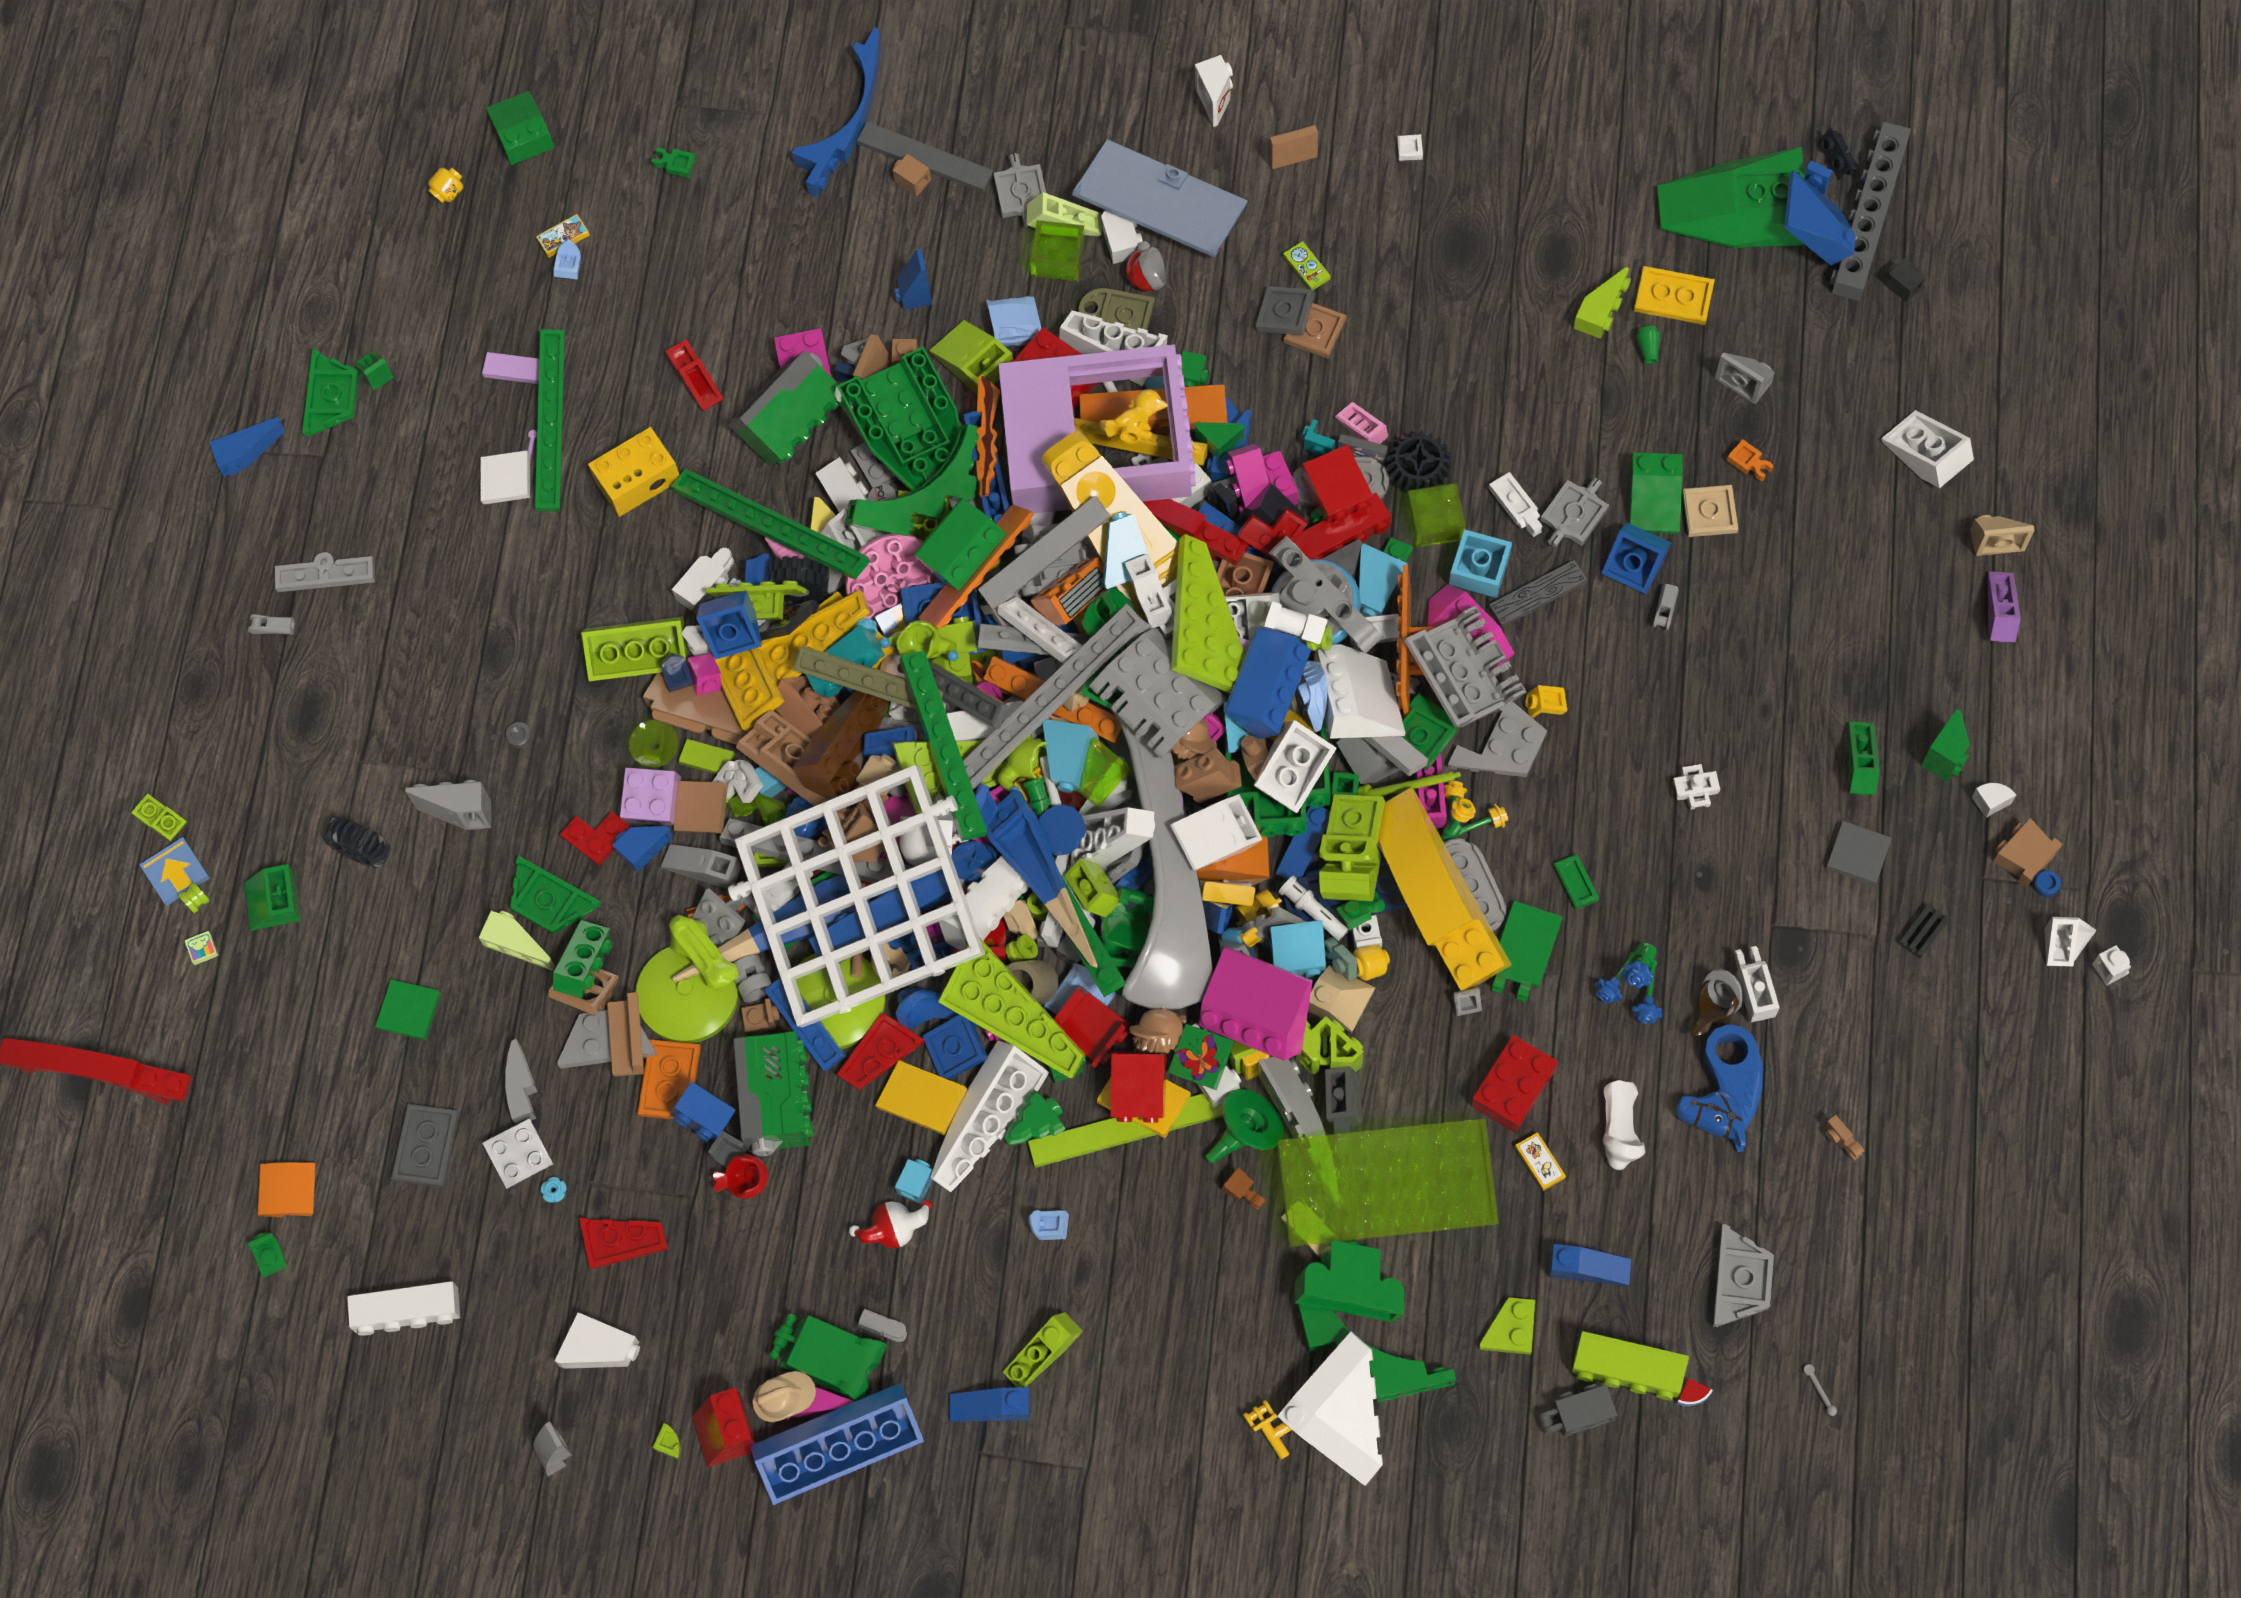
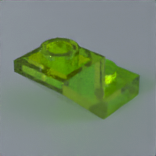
(769, 808)

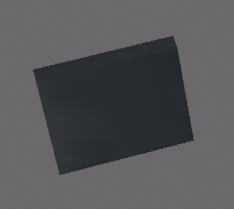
(1269, 506)

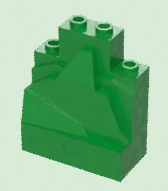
(1269, 814)

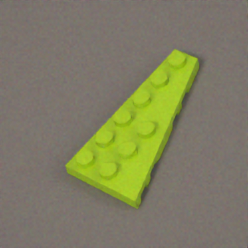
(919, 754)
(998, 1002)

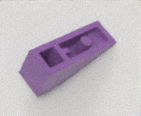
(2002, 607)

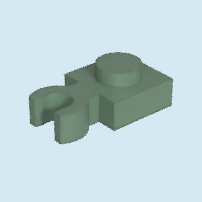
(1343, 960)

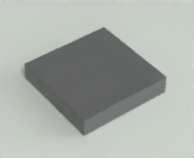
(1285, 310)
(1858, 853)

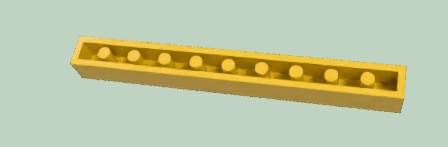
(1157, 446)

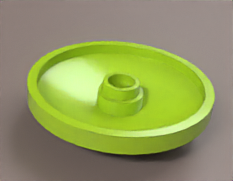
(682, 1009)
(850, 1027)

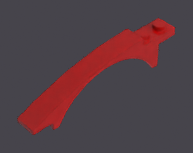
(1194, 524)
(121, 1072)

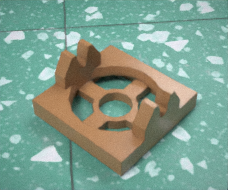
(596, 1004)

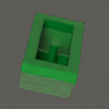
(373, 369)
(1219, 436)

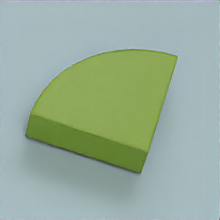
(668, 1442)

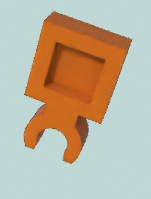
(1747, 458)

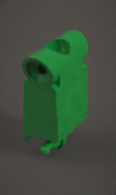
(828, 1355)

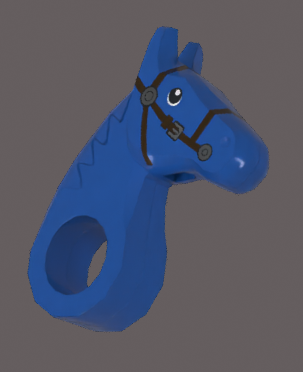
(1738, 1092)

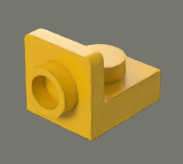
(1546, 700)

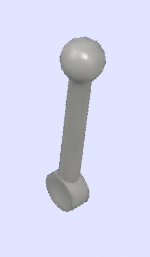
(1809, 1371)

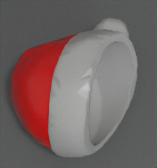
(1146, 268)

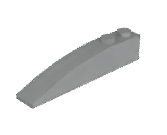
(1290, 1096)

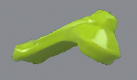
(691, 939)

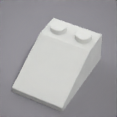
(1929, 448)
(1293, 765)

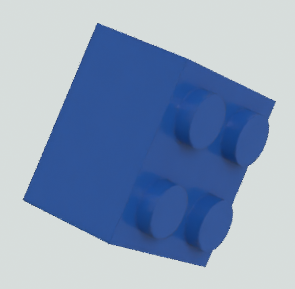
(701, 1113)

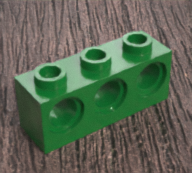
(582, 959)

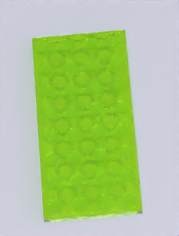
(1387, 1182)

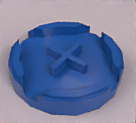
(972, 860)

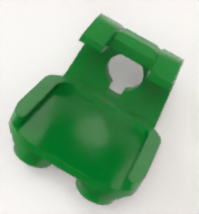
(1128, 927)

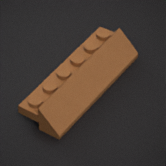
(777, 747)

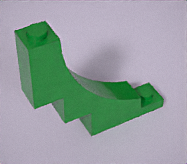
(1393, 1375)

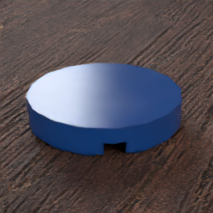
(1062, 829)

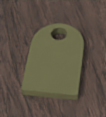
(1120, 307)

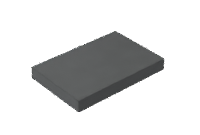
(425, 1145)

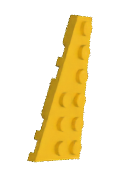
(817, 632)

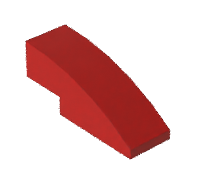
(694, 375)

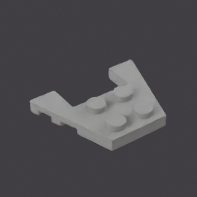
(1509, 748)

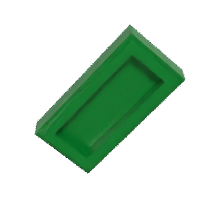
(1576, 882)

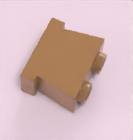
(1207, 776)
(2026, 852)

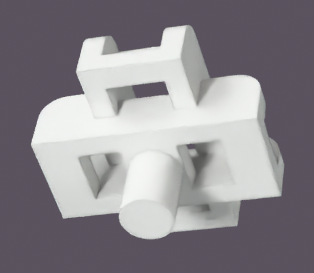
(1698, 785)

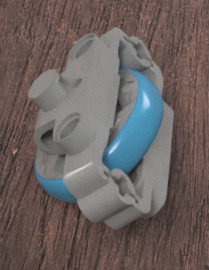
(1323, 591)

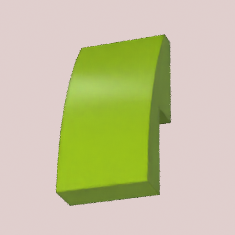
(159, 817)

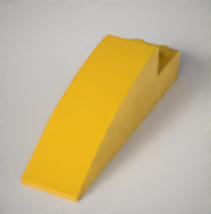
(1438, 893)

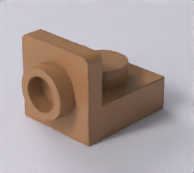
(760, 1017)

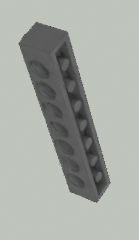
(1895, 139)

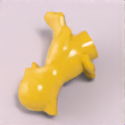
(1134, 422)

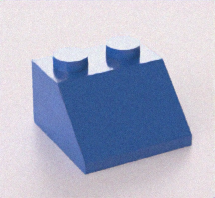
(1636, 558)
(729, 624)

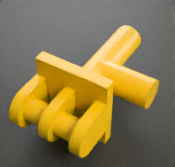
(1272, 1434)

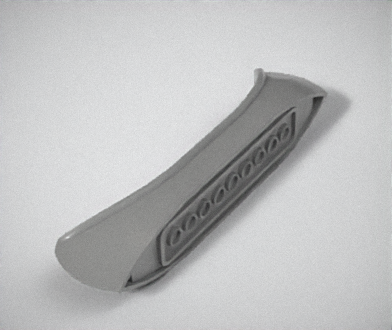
(1176, 954)

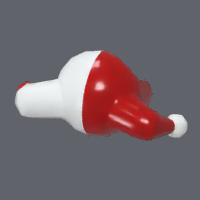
(892, 1224)

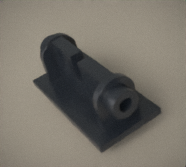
(1834, 150)

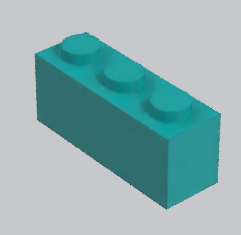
(857, 646)

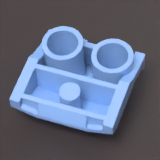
(1014, 320)
(1314, 693)
(1076, 977)

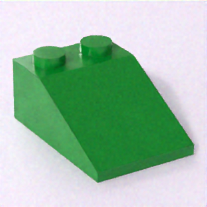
(520, 127)
(1656, 492)

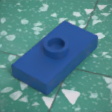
(880, 743)

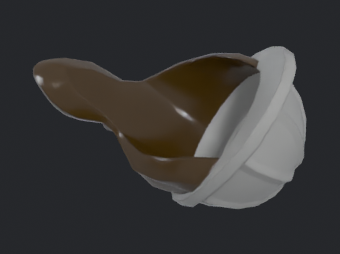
(1716, 1000)

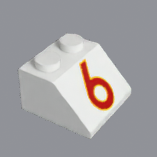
(1213, 86)

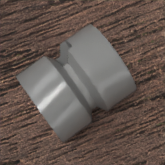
(751, 978)

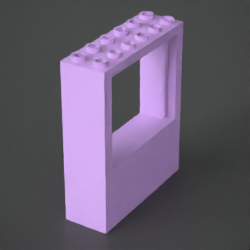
(1041, 414)

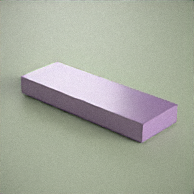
(511, 368)

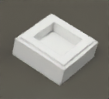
(1410, 147)

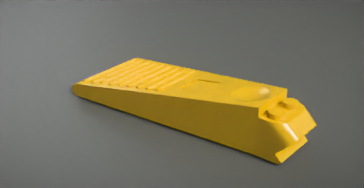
(1084, 474)

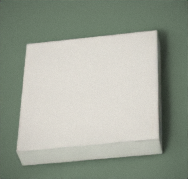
(505, 477)

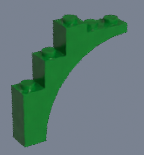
(928, 500)

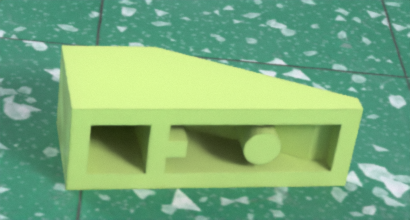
(1053, 209)
(507, 936)

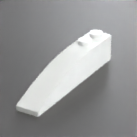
(986, 1111)

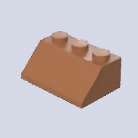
(1247, 577)
(804, 706)

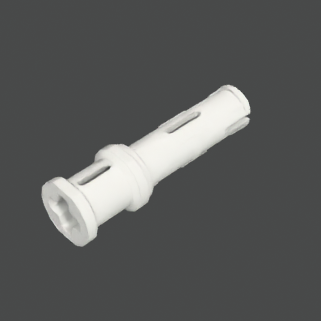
(1304, 900)

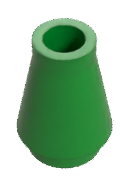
(1648, 341)

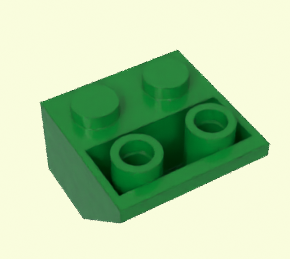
(272, 898)

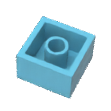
(1480, 563)

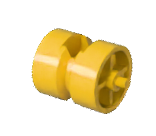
(1262, 905)

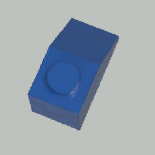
(641, 844)

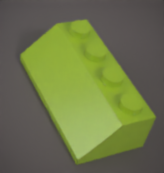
(632, 647)
(1629, 1365)

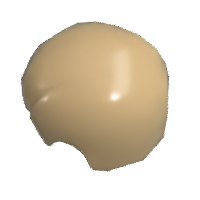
(897, 961)

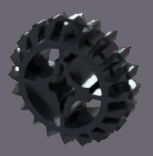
(1438, 461)
(356, 842)

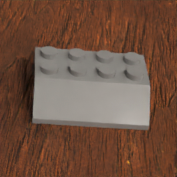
(1462, 671)
(1156, 692)

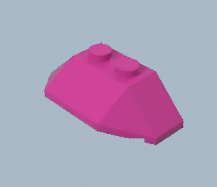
(1451, 602)

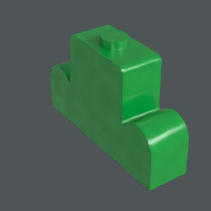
(1350, 1283)

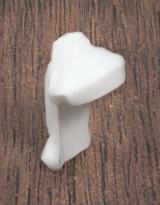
(1619, 1138)

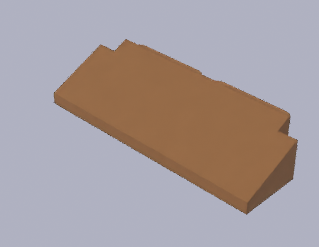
(694, 712)

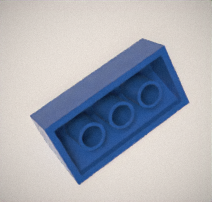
(1267, 682)

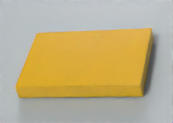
(1674, 295)
(921, 1097)
(1174, 1103)

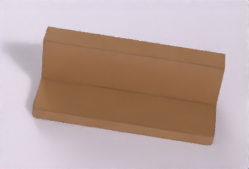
(625, 1036)

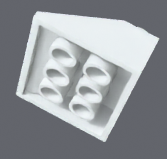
(1359, 694)

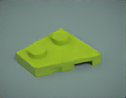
(1512, 1328)

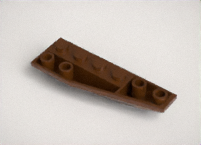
(837, 750)

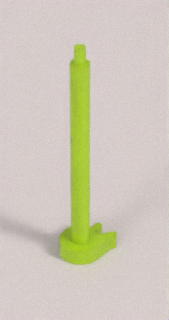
(1366, 790)

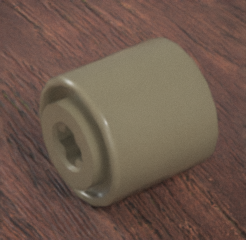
(1037, 978)

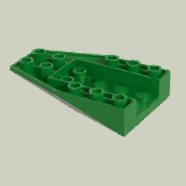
(1733, 202)
(904, 417)

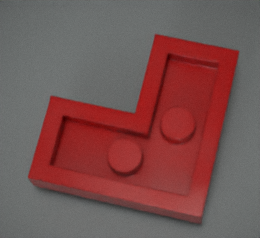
(1267, 537)
(595, 843)

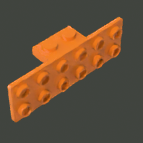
(1203, 405)
(948, 600)
(1406, 663)

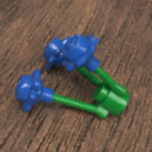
(1638, 972)

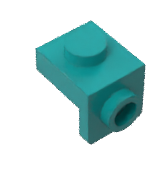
(1316, 443)

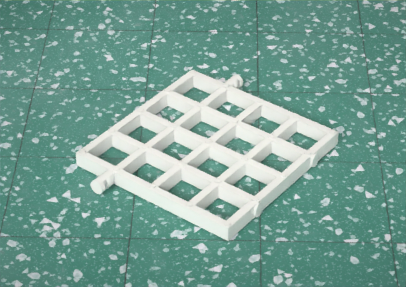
(859, 895)

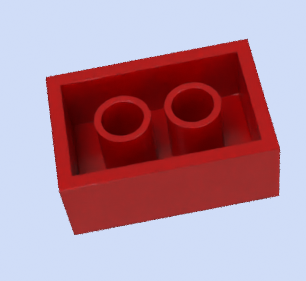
(1050, 346)
(1514, 1084)

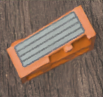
(1071, 592)

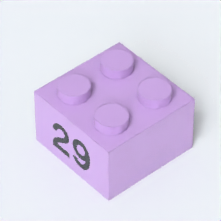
(649, 796)

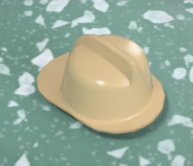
(784, 1396)

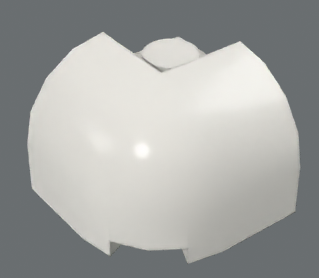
(918, 845)

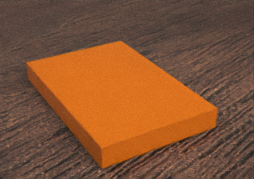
(667, 1077)

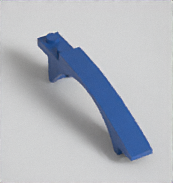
(825, 155)

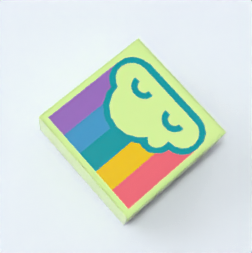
(201, 948)

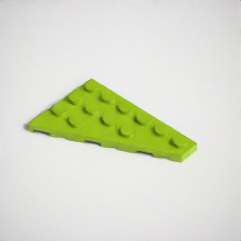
(1203, 631)

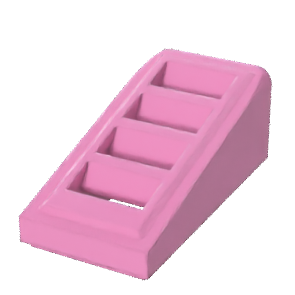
(1375, 433)

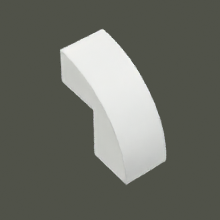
(1149, 591)

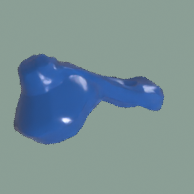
(920, 1006)

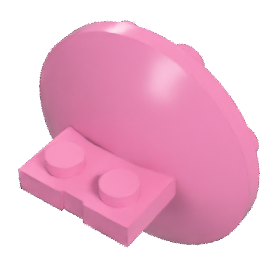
(889, 570)

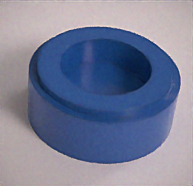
(2047, 883)

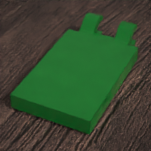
(1528, 945)

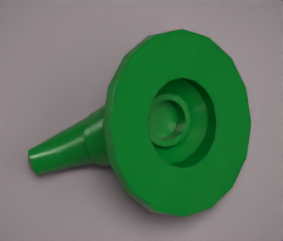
(1249, 1122)

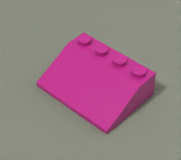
(1257, 1004)

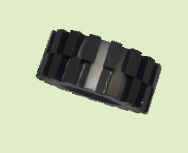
(806, 572)

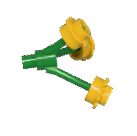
(1463, 811)

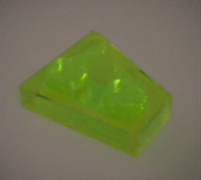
(1101, 773)

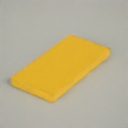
(749, 686)

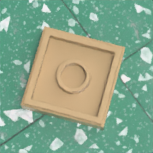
(1710, 510)

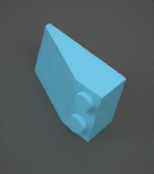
(1299, 948)

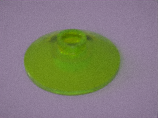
(653, 733)

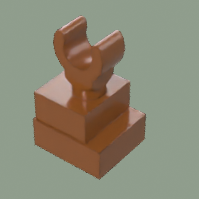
(1239, 1185)

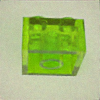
(1057, 250)
(1436, 515)

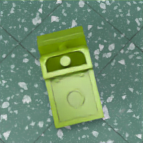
(1351, 848)
(1342, 1049)

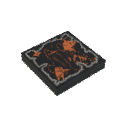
(793, 617)

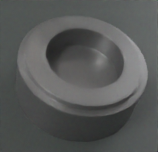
(518, 735)

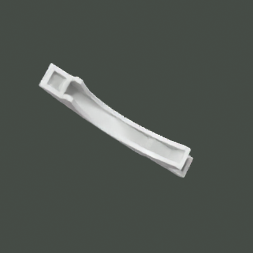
(1051, 929)

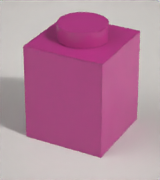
(704, 674)

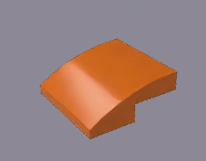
(286, 1189)

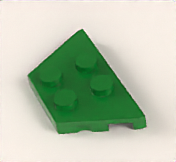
(329, 394)
(548, 899)

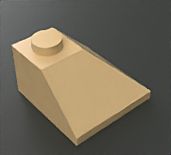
(1999, 535)
(1339, 998)

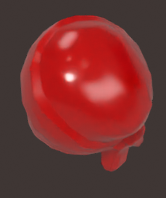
(744, 1177)

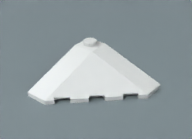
(1338, 1412)

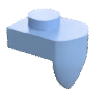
(567, 261)
(1049, 1224)

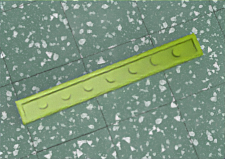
(1113, 1133)

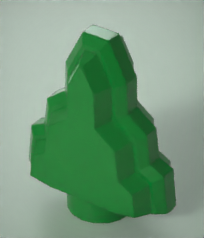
(1035, 1119)

